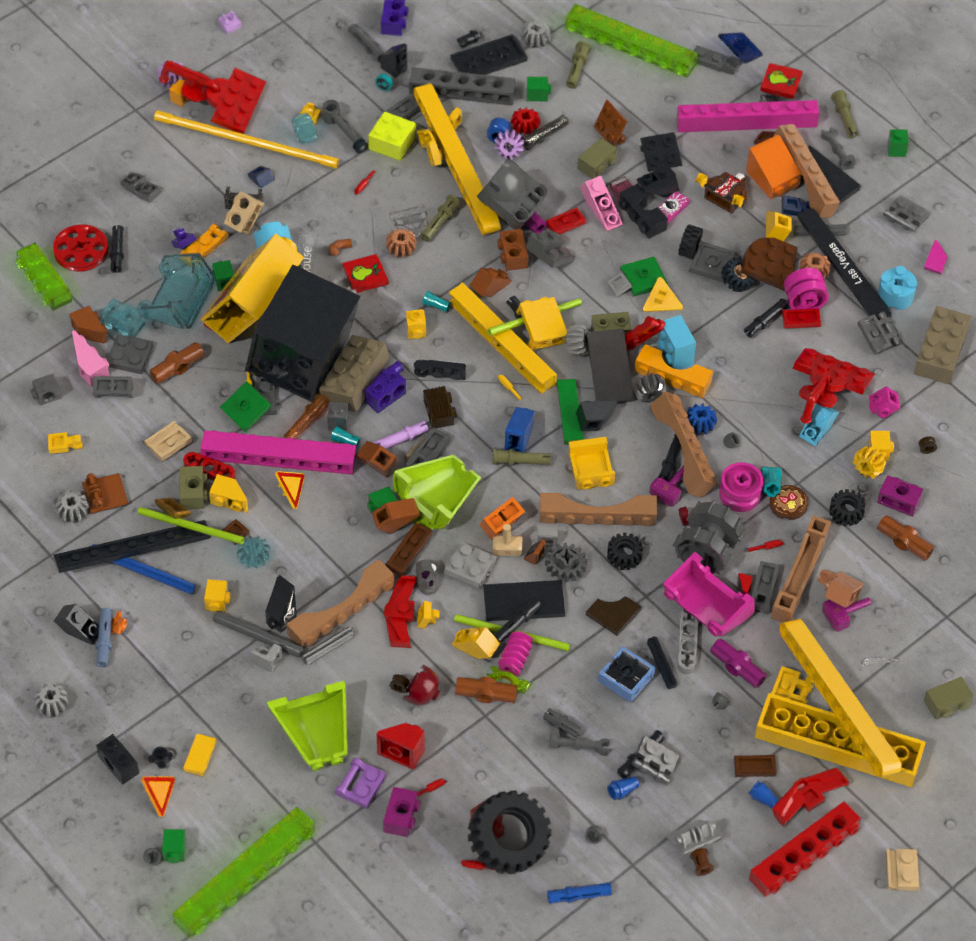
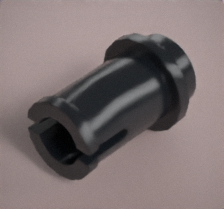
(472, 36)

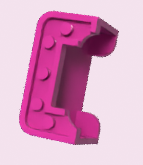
(707, 597)

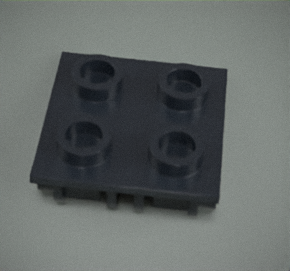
(660, 151)

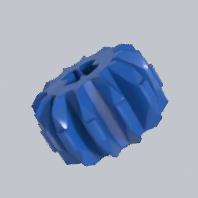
(702, 418)

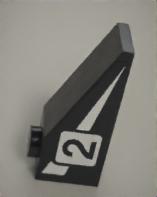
(281, 605)

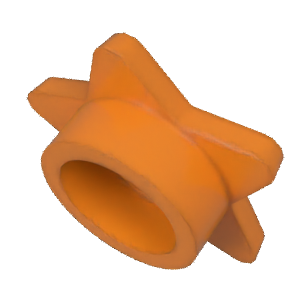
(118, 623)

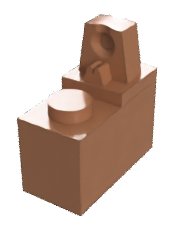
(840, 587)

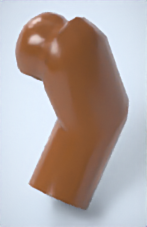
(339, 244)

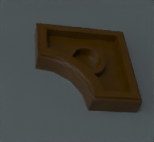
(613, 615)

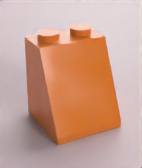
(773, 167)

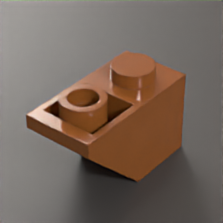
(490, 281)
(88, 324)
(377, 458)
(395, 515)

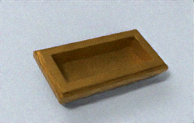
(172, 508)

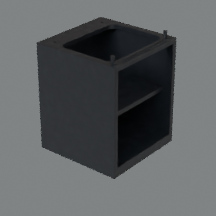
(302, 333)

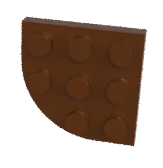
(769, 261)

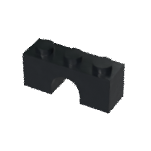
(649, 221)

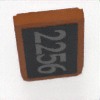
(536, 552)

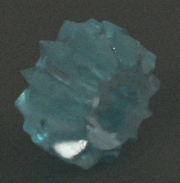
(304, 128)
(253, 551)

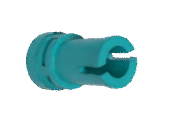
(433, 301)
(344, 437)

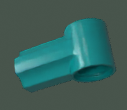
(771, 480)

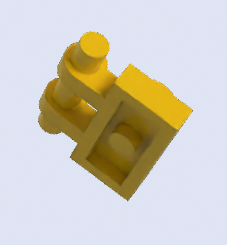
(788, 681)

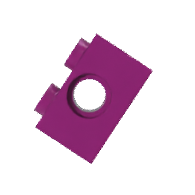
(890, 495)
(399, 801)

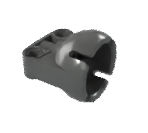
(512, 194)

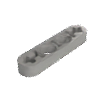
(685, 638)

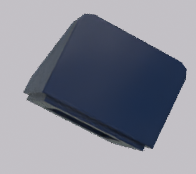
(261, 176)

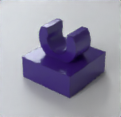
(182, 238)

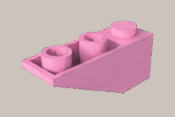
(601, 203)
(88, 360)

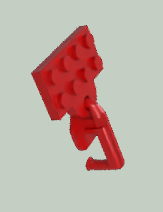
(232, 98)
(828, 376)

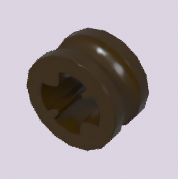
(927, 445)
(399, 683)

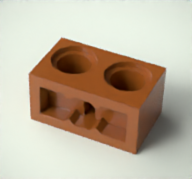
(513, 249)

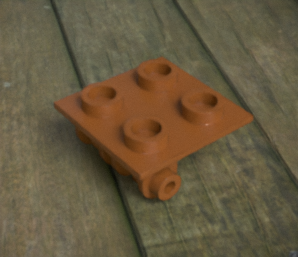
(611, 124)
(104, 492)

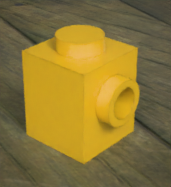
(881, 441)
(216, 595)

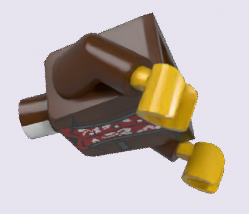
(724, 190)

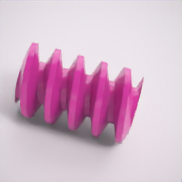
(515, 653)

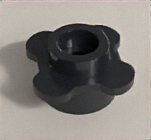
(160, 752)

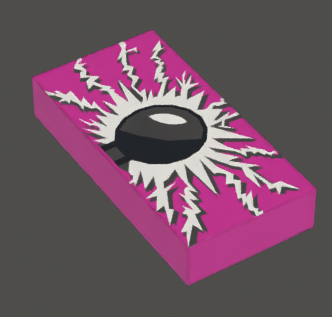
(674, 205)

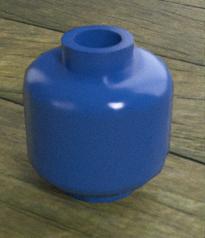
(495, 127)

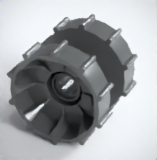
(710, 535)

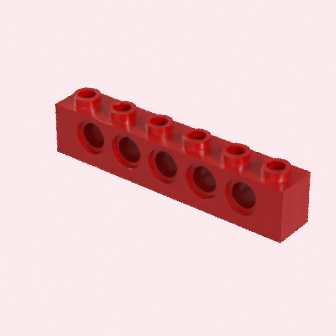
(840, 816)

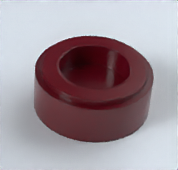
(683, 514)

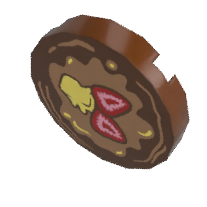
(789, 503)

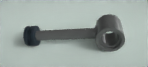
(331, 115)

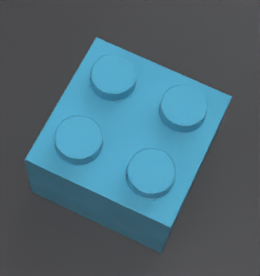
(677, 343)

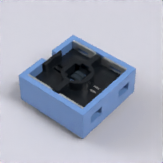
(626, 674)

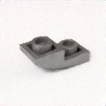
(140, 187)

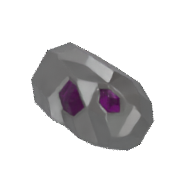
(426, 576)

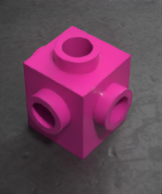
(884, 402)

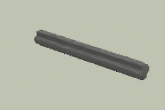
(257, 633)

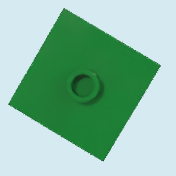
(642, 275)
(245, 406)

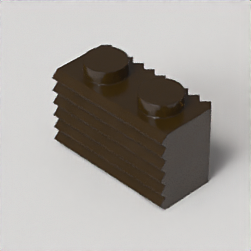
(438, 407)

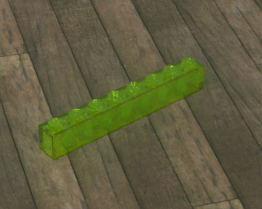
(631, 40)
(243, 872)

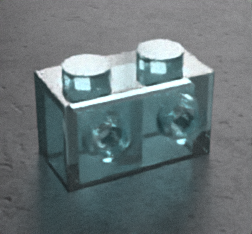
(123, 318)

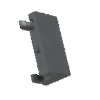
(112, 385)

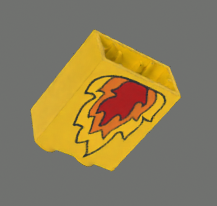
(251, 288)

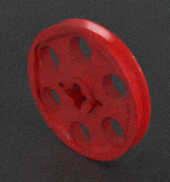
(82, 241)

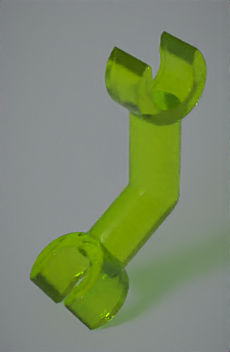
(523, 685)

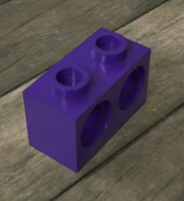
(393, 17)
(385, 391)

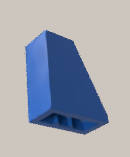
(519, 429)

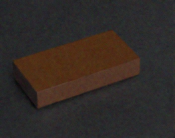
(755, 766)

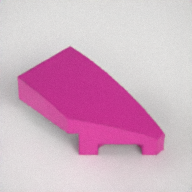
(936, 259)

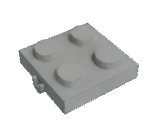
(470, 564)

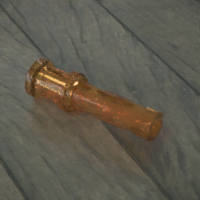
(311, 412)

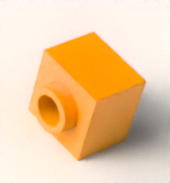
(175, 93)

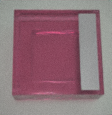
(619, 185)

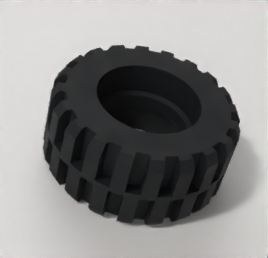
(533, 821)

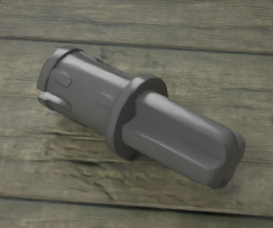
(562, 722)

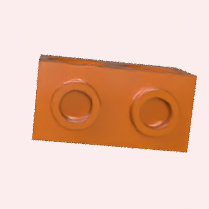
(505, 514)

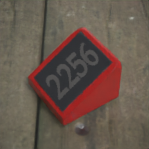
(744, 583)

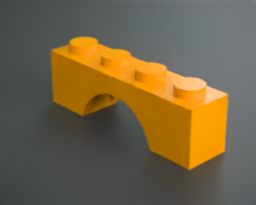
(692, 380)

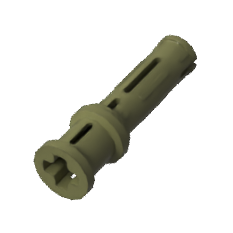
(579, 58)
(843, 108)
(444, 212)
(511, 456)

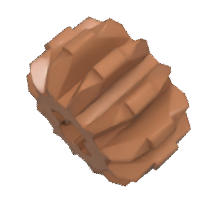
(401, 242)
(816, 261)

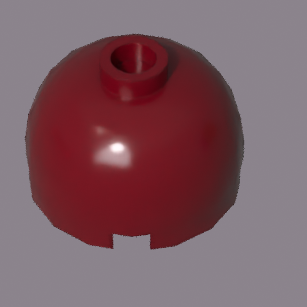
(423, 687)

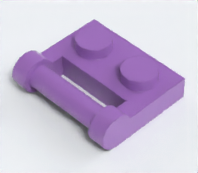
(365, 787)

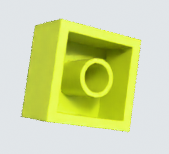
(392, 136)

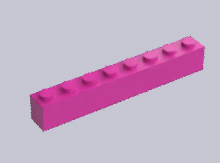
(746, 116)
(279, 452)

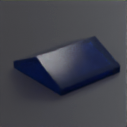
(741, 46)

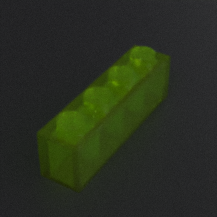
(43, 276)

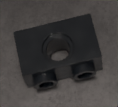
(117, 759)

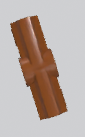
(176, 362)
(905, 537)
(486, 690)

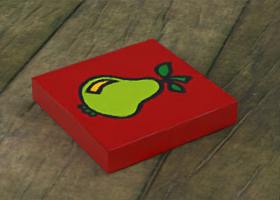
(781, 80)
(365, 273)

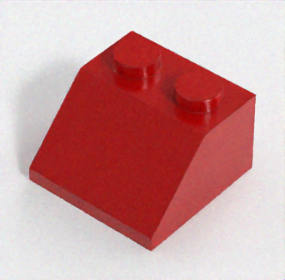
(401, 744)

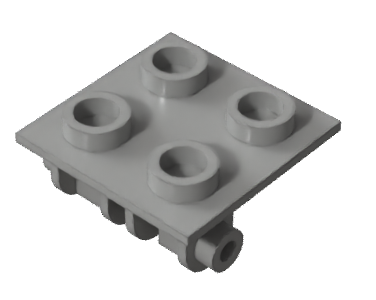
(693, 836)

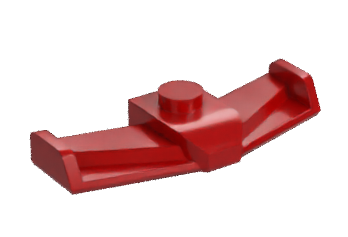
(399, 611)
(808, 793)

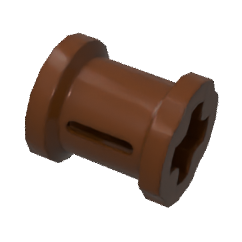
(701, 861)

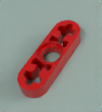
(205, 461)

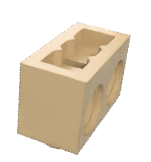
(247, 215)

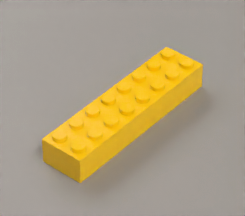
(824, 737)

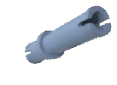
(103, 645)

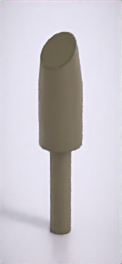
(413, 449)

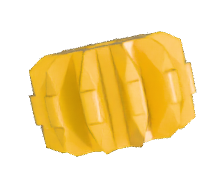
(869, 462)

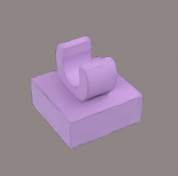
(229, 22)

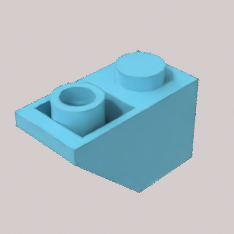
(820, 424)

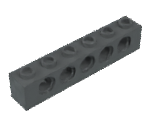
(465, 85)

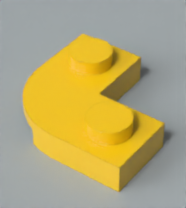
(428, 141)

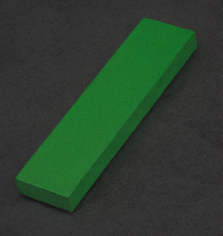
(568, 406)

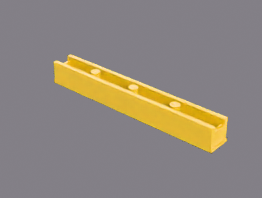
(505, 342)

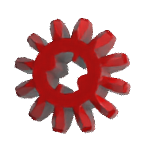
(525, 121)

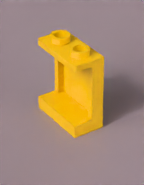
(543, 322)
(591, 463)

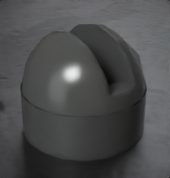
(731, 440)
(719, 698)
(589, 834)
(156, 855)

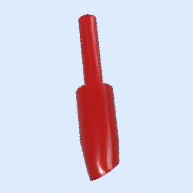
(363, 183)
(767, 545)
(432, 786)
(474, 864)

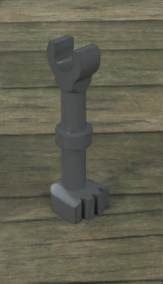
(845, 162)
(577, 743)

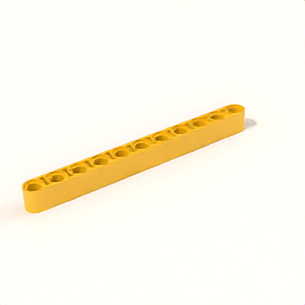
(455, 157)
(840, 698)

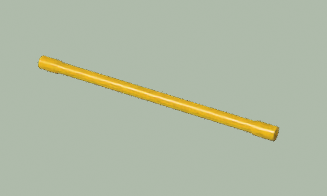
(246, 139)

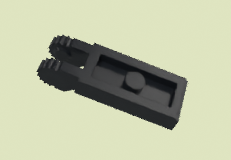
(440, 369)

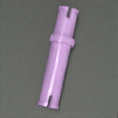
(407, 433)

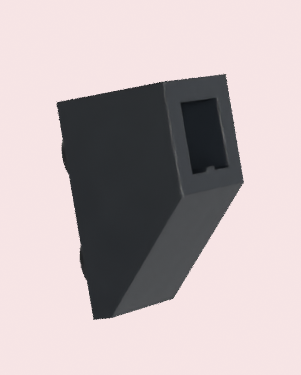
(395, 60)
(659, 182)
(594, 414)
(77, 623)

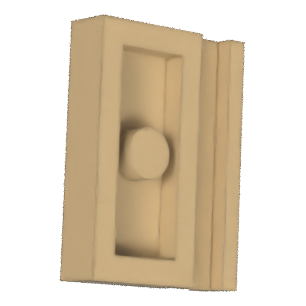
(168, 441)
(902, 869)

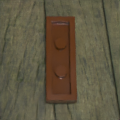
(409, 549)

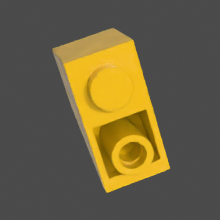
(778, 225)
(228, 494)
(476, 642)

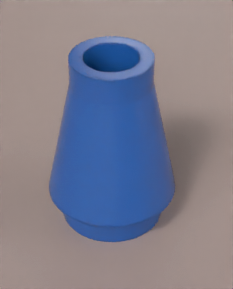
(620, 788)
(763, 794)

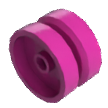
(806, 289)
(741, 487)

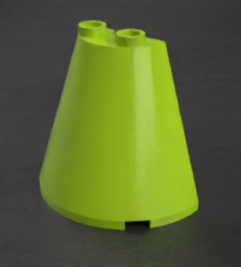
(437, 487)
(315, 724)

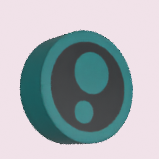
(384, 82)

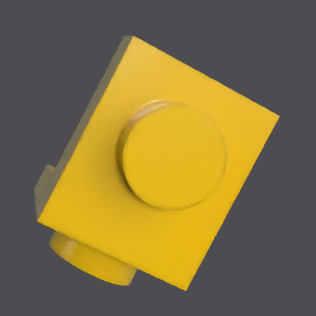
(416, 324)

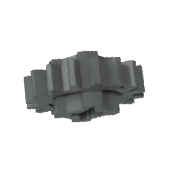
(566, 562)

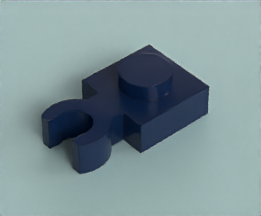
(793, 205)

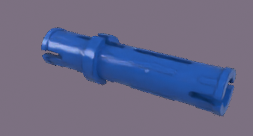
(576, 893)

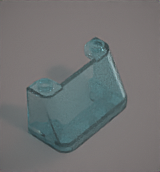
(182, 292)

